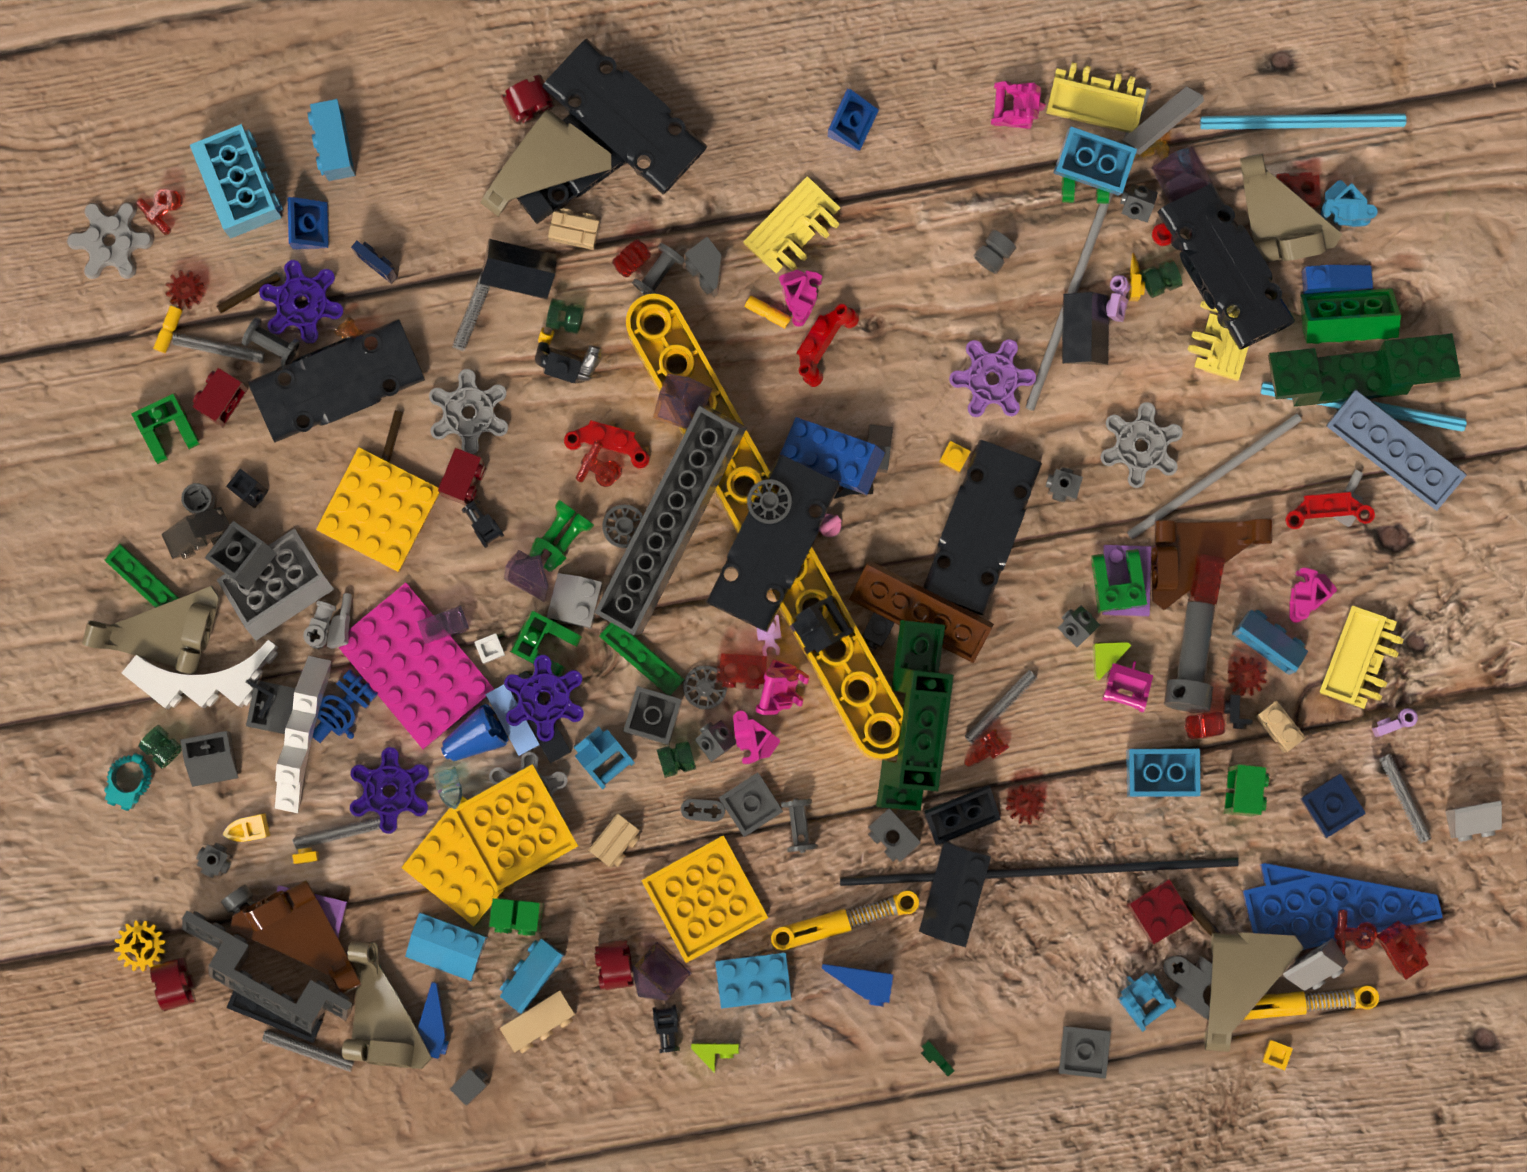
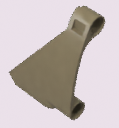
(546, 157)
(1280, 219)
(165, 634)
(1241, 975)
(381, 1025)

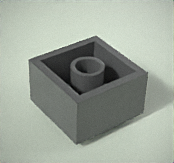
(240, 555)
(652, 715)

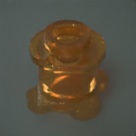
(348, 329)

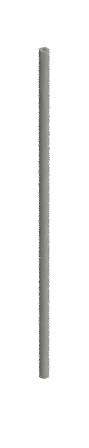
(1074, 286)

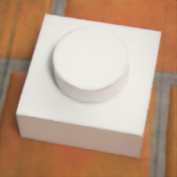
(489, 648)

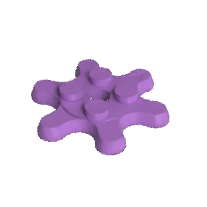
(998, 363)

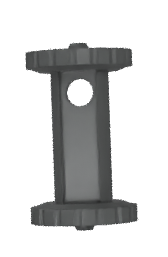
(658, 270)
(270, 341)
(799, 825)

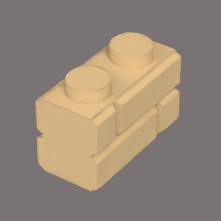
(574, 229)
(1280, 726)
(614, 841)

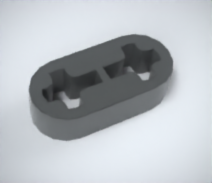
(701, 816)

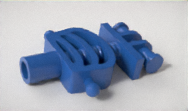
(326, 725)

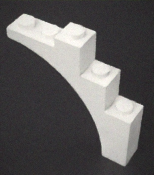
(168, 686)
(299, 733)

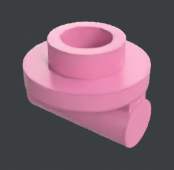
(830, 525)

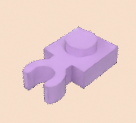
(770, 636)

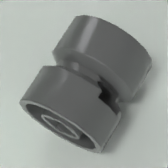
(997, 248)
(198, 498)
(238, 899)

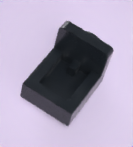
(1232, 709)

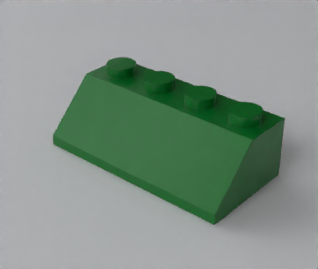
(1350, 316)

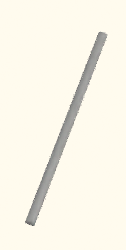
(1214, 476)

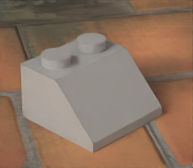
(575, 600)
(1475, 819)
(1316, 966)

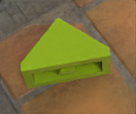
(1105, 655)

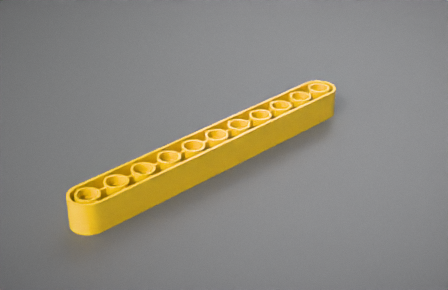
(812, 580)

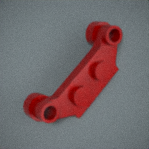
(819, 340)
(612, 438)
(1329, 506)

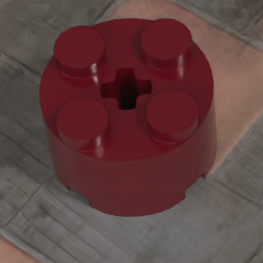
(527, 99)
(615, 965)
(173, 984)

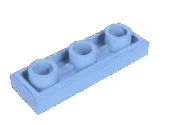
(520, 735)

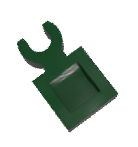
(931, 1054)

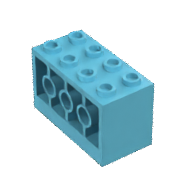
(222, 180)

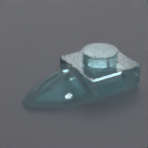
(449, 787)

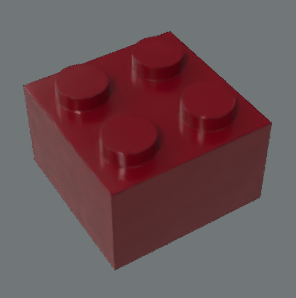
(219, 397)
(461, 477)
(1160, 911)

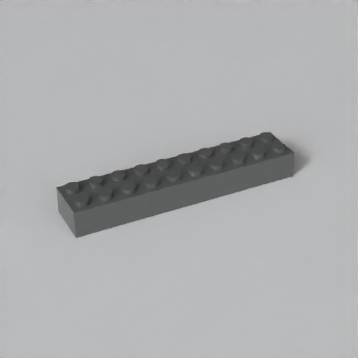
(670, 519)

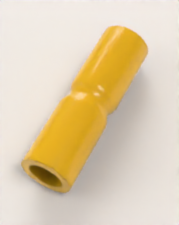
(771, 313)
(169, 326)

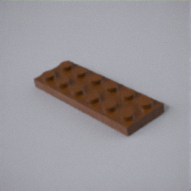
(904, 600)

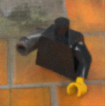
(564, 364)

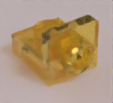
(1160, 146)

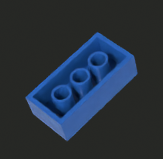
(833, 454)

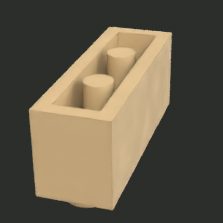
(538, 1022)

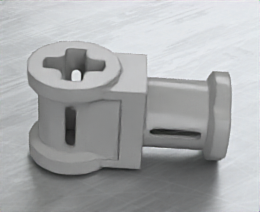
(319, 624)

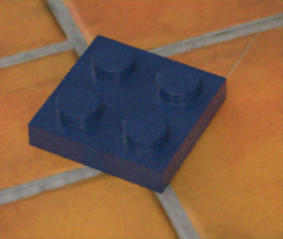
(380, 265)
(1332, 806)

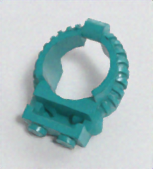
(115, 794)

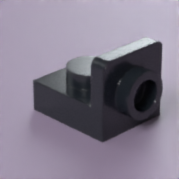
(247, 488)
(877, 631)

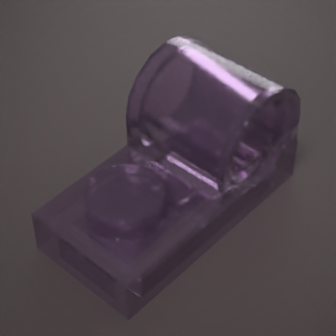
(443, 625)

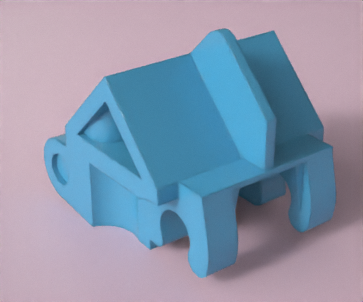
(1347, 206)
(596, 750)
(1141, 992)

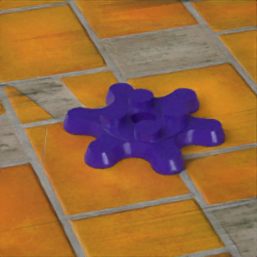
(296, 286)
(543, 713)
(389, 774)

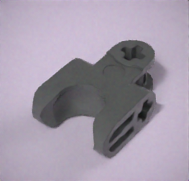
(1192, 982)

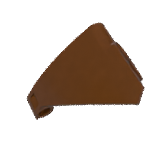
(1180, 543)
(298, 928)

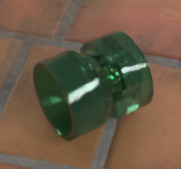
(1161, 278)
(573, 316)
(160, 746)
(676, 759)

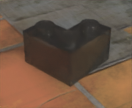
(195, 533)

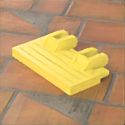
(1095, 102)
(791, 224)
(1224, 356)
(1357, 655)

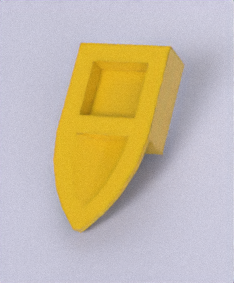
(1137, 286)
(248, 828)

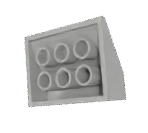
(282, 590)

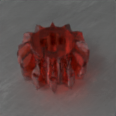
(631, 258)
(188, 296)
(1246, 667)
(1205, 725)
(1029, 797)

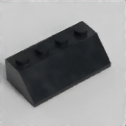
(955, 893)

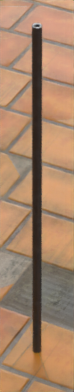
(1051, 871)

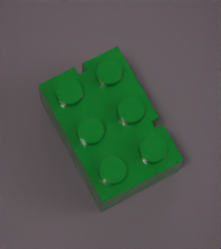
(1249, 790)
(516, 915)

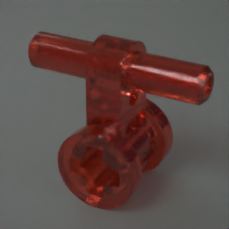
(162, 205)
(592, 463)
(990, 745)
(1345, 933)

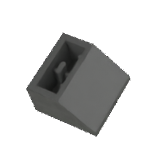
(706, 263)
(279, 712)
(209, 758)

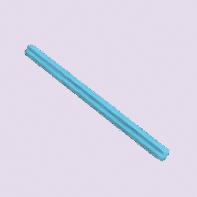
(1303, 121)
(1398, 413)

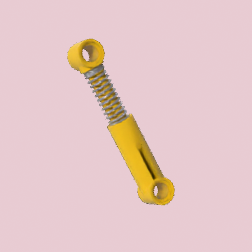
(842, 921)
(1298, 1002)

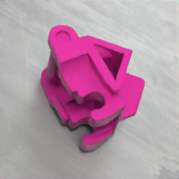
(1025, 107)
(799, 294)
(1309, 595)
(1130, 680)
(780, 688)
(753, 737)

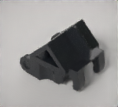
(814, 629)

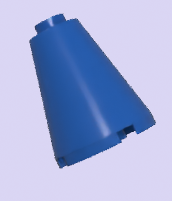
(475, 735)

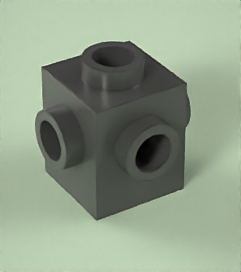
(1138, 202)
(1072, 483)
(1078, 625)
(715, 740)
(222, 860)

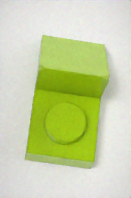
(707, 1051)

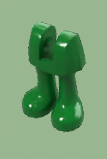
(578, 525)

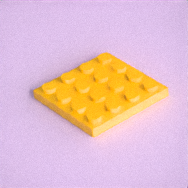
(378, 509)
(514, 828)
(451, 870)
(704, 899)

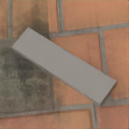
(1163, 120)

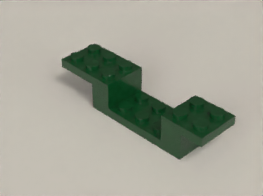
(1373, 373)
(923, 717)

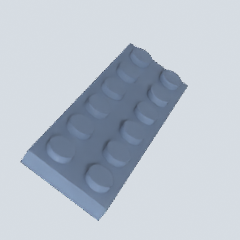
(1396, 449)

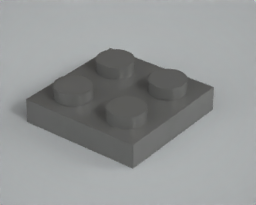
(750, 804)
(1084, 1052)

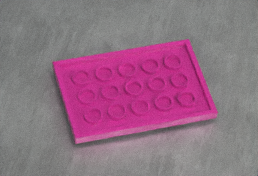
(419, 682)

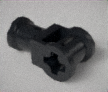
(484, 526)
(666, 1026)

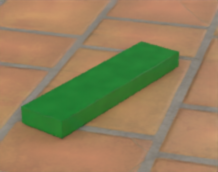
(140, 577)
(642, 658)

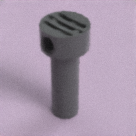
(1189, 689)

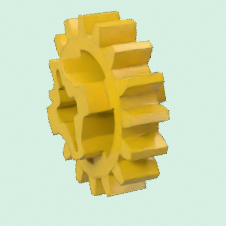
(138, 934)

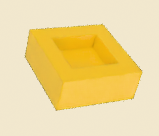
(954, 456)
(305, 856)
(1277, 1055)

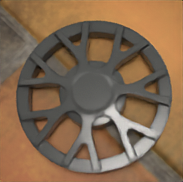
(769, 501)
(623, 525)
(704, 688)

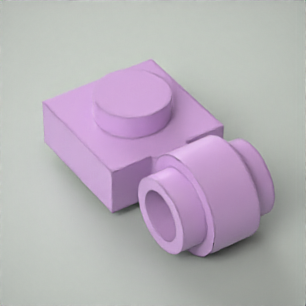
(1118, 303)
(1386, 725)

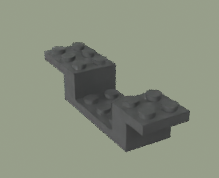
(231, 957)

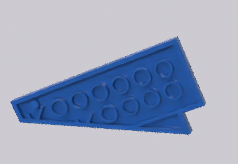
(1309, 903)

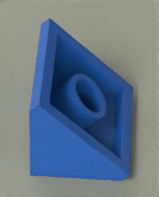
(852, 120)
(307, 223)

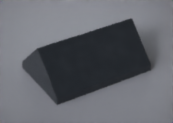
(518, 269)
(1085, 329)
(962, 815)

